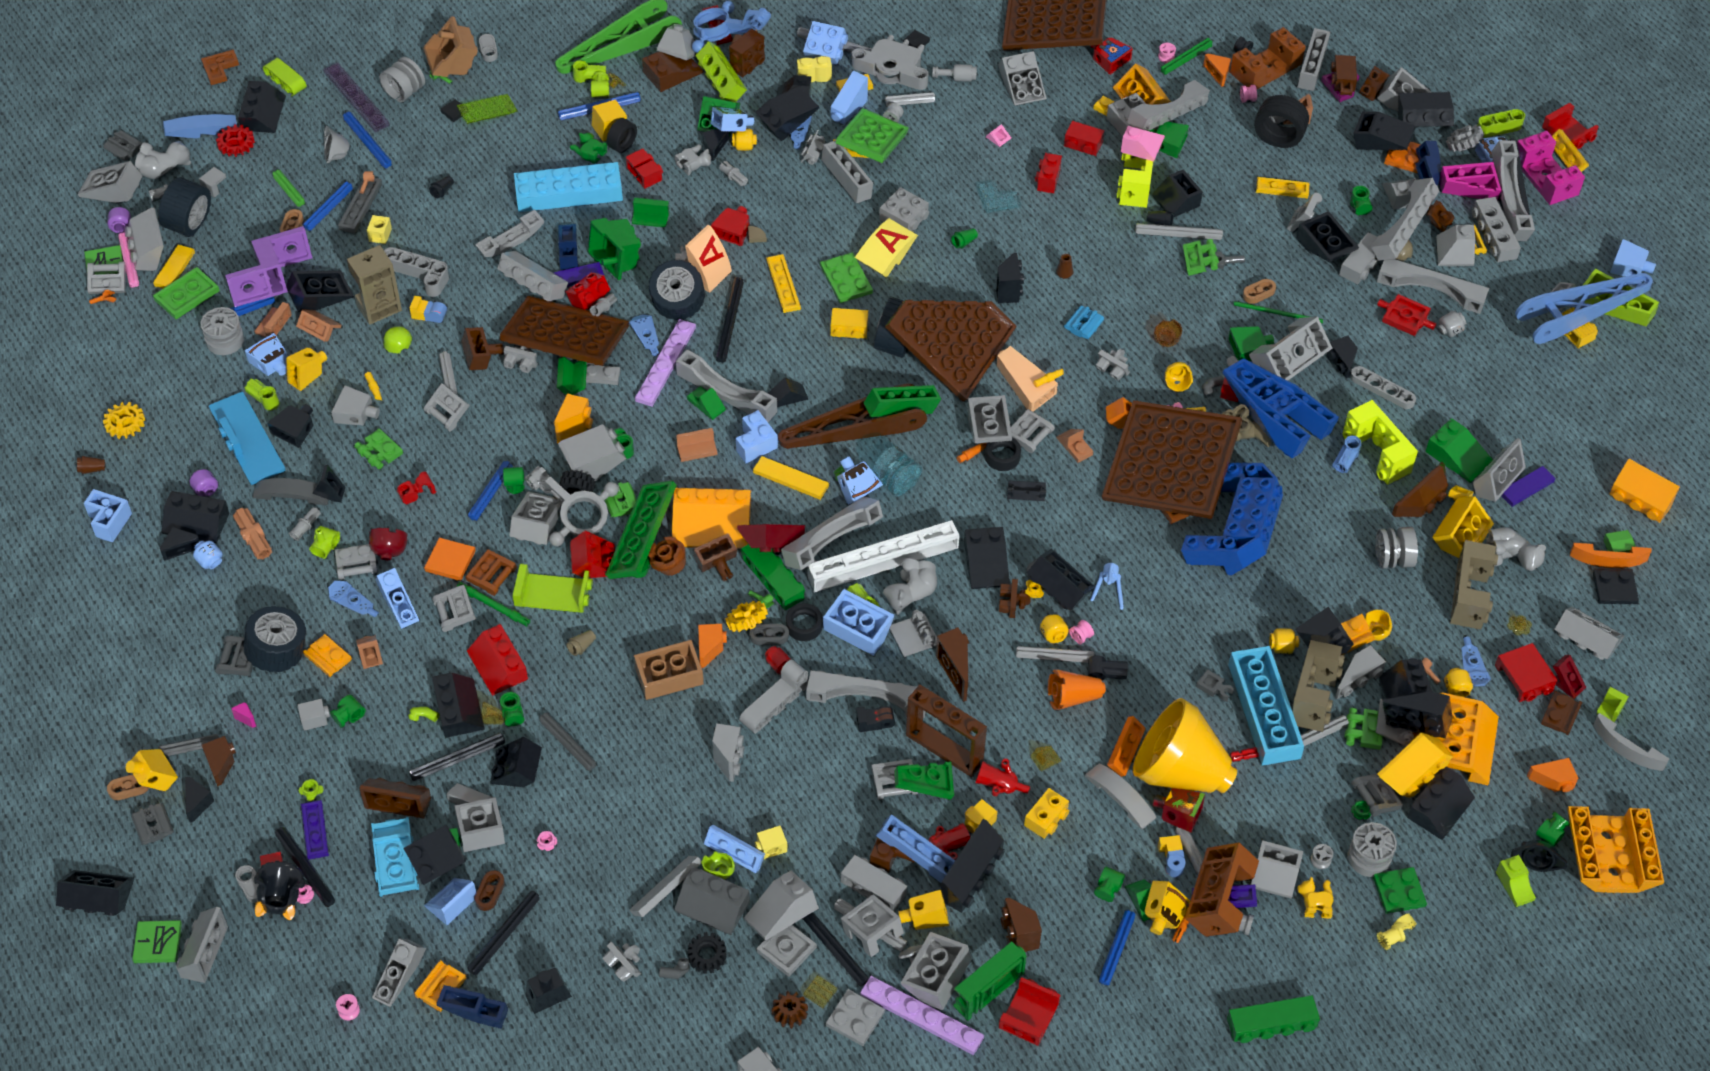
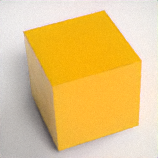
(604, 116)

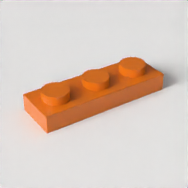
(1126, 746)

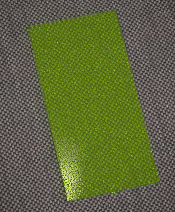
(487, 108)

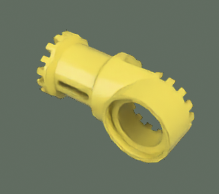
(1396, 932)

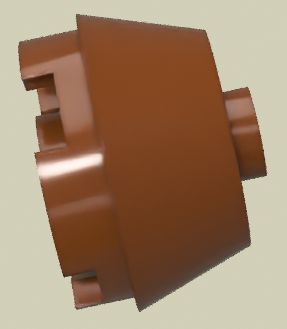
(668, 556)

